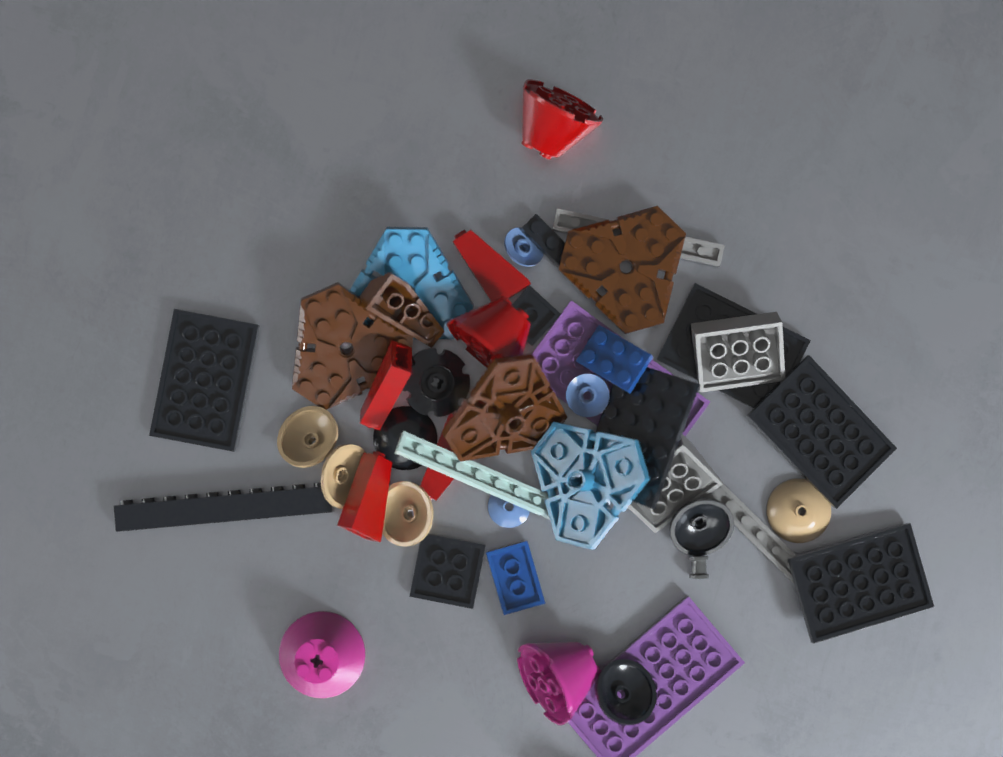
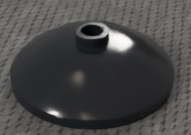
(399, 420)
(706, 534)
(636, 692)

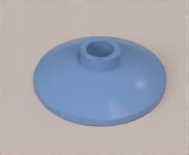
(521, 248)
(599, 395)
(503, 517)

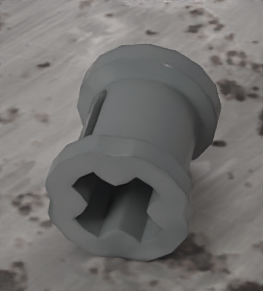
(698, 567)

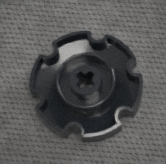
(451, 387)

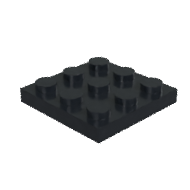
(447, 570)

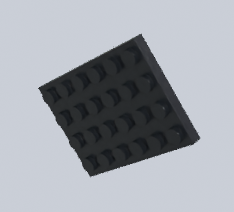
(705, 306)
(204, 380)
(656, 418)
(821, 431)
(860, 583)

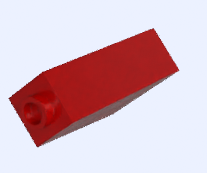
(489, 268)
(387, 385)
(433, 481)
(367, 498)

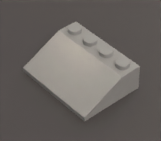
(738, 351)
(687, 480)

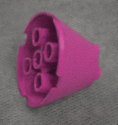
(338, 647)
(558, 676)

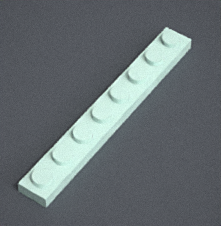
(472, 474)

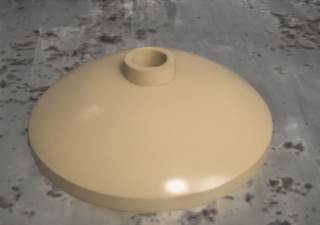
(301, 430)
(339, 473)
(783, 511)
(399, 524)

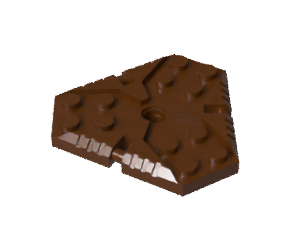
(648, 243)
(327, 371)
(511, 407)

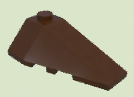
(400, 305)

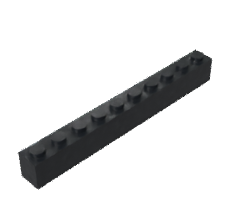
(220, 508)

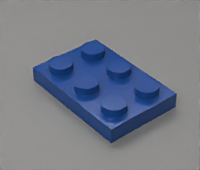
(614, 359)
(515, 577)

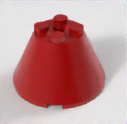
(554, 119)
(492, 330)

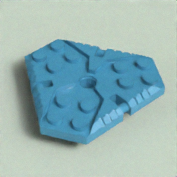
(416, 258)
(610, 474)

